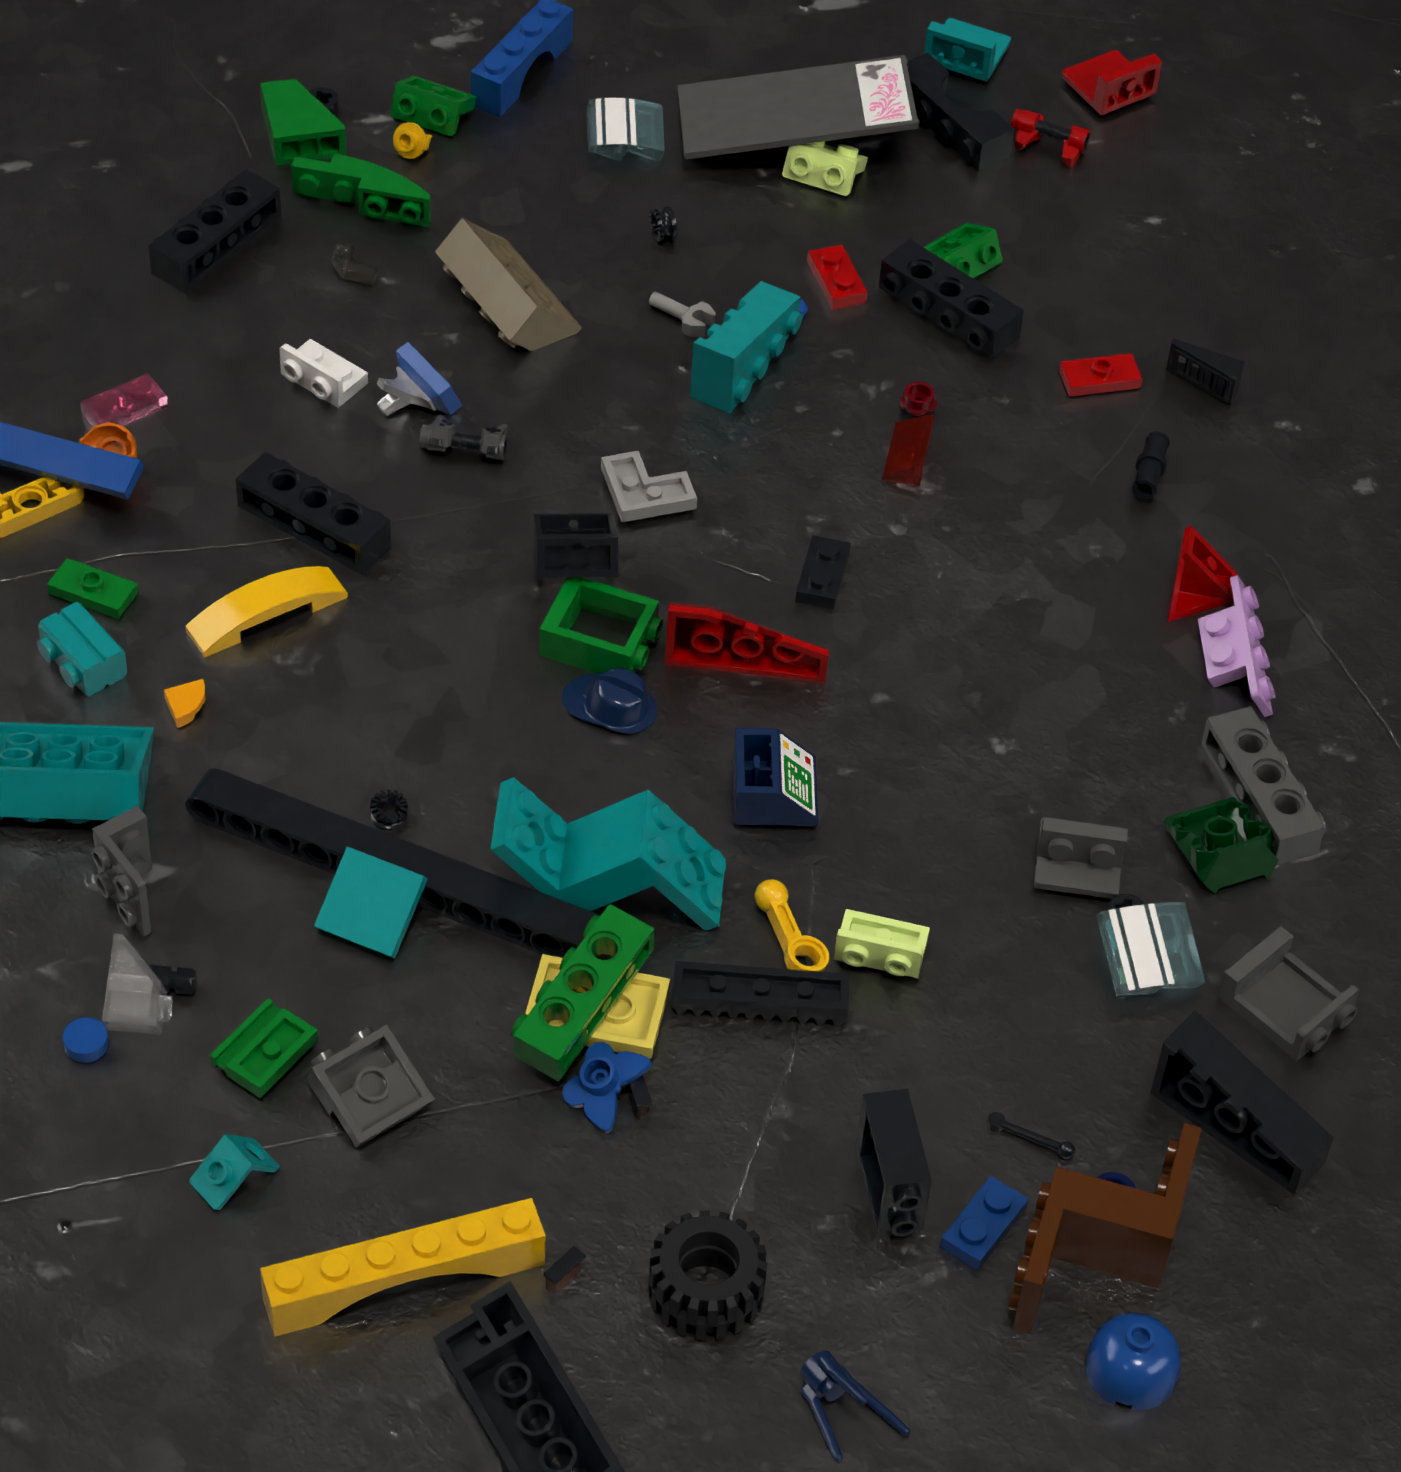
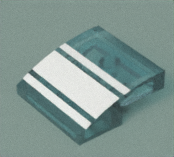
(624, 127)
(1150, 948)

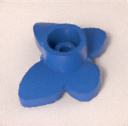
(600, 1081)

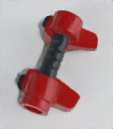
(1031, 128)

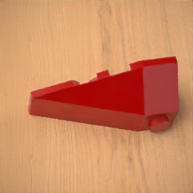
(727, 643)

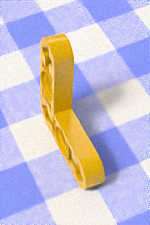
(58, 501)

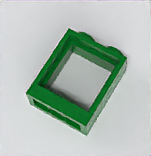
(593, 654)

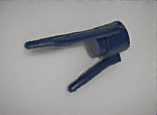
(830, 1380)

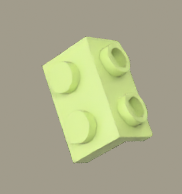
(824, 166)
(881, 943)

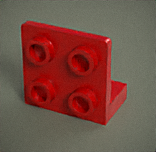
(1113, 81)

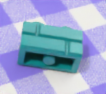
(81, 649)

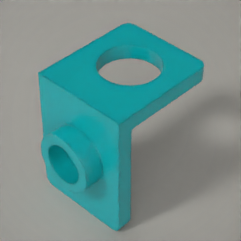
(228, 1167)

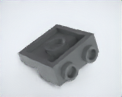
(368, 1084)

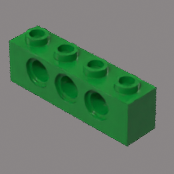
(556, 1047)

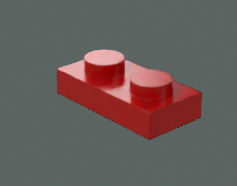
(837, 277)

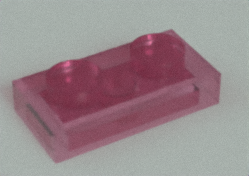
(125, 402)

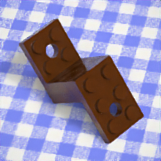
(1103, 1227)

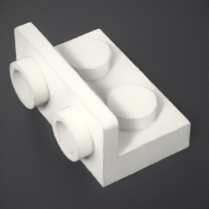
(322, 372)

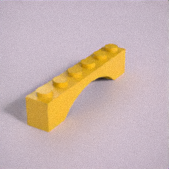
(321, 1284)

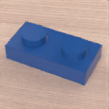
(984, 1223)

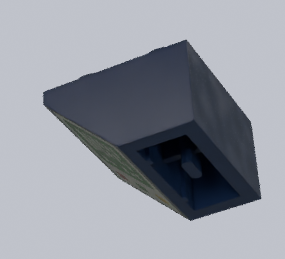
(773, 779)

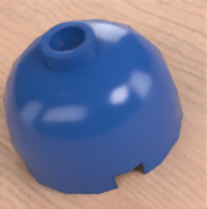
(1133, 1361)

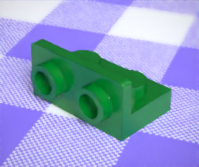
(430, 104)
(969, 248)

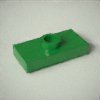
(92, 588)

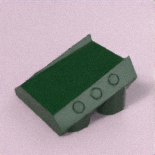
(1223, 843)

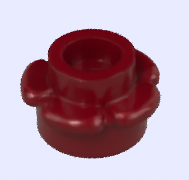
(918, 399)

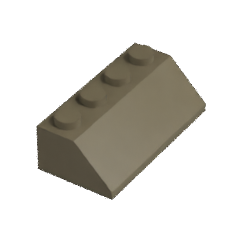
(505, 287)

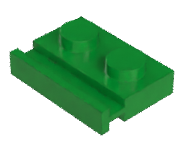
(264, 1047)

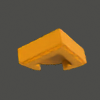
(185, 701)

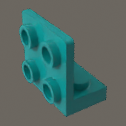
(966, 47)

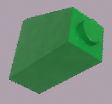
(299, 123)

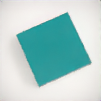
(370, 902)

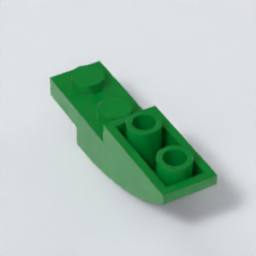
(370, 186)

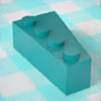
(743, 346)

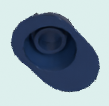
(611, 700)

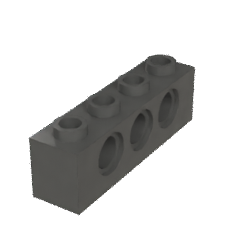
(1261, 778)

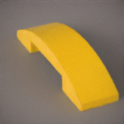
(262, 600)

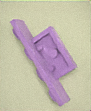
(1234, 646)

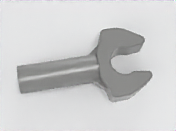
(690, 316)

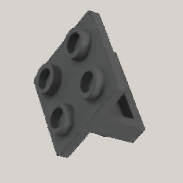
(1079, 857)

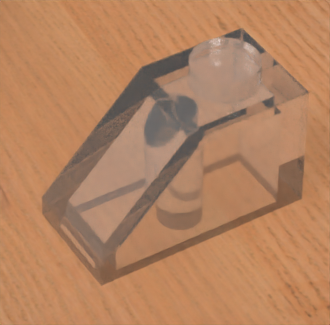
(134, 993)

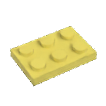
(631, 1022)

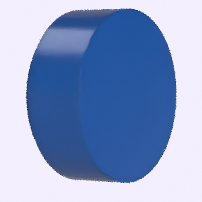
(85, 1040)

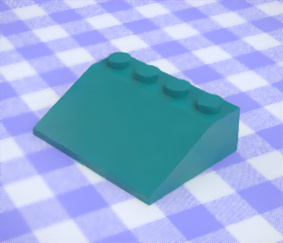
(72, 770)

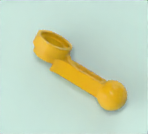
(772, 898)

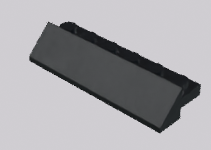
(522, 1390)

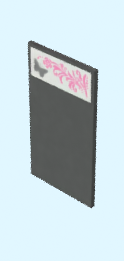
(796, 107)

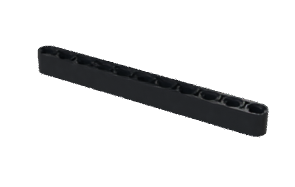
(451, 888)

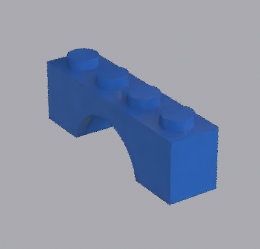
(500, 74)

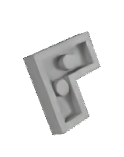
(643, 496)

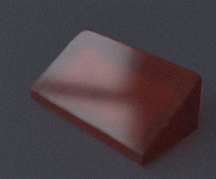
(909, 450)

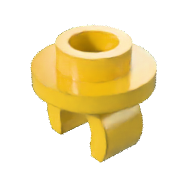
(411, 140)

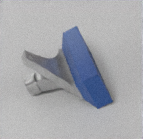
(416, 384)

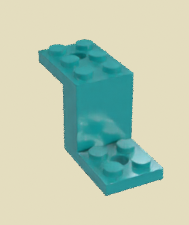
(609, 853)

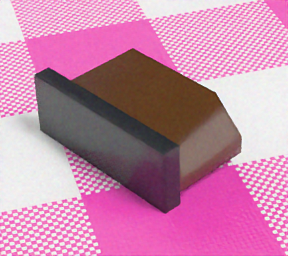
(564, 1270)

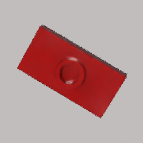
(1100, 374)

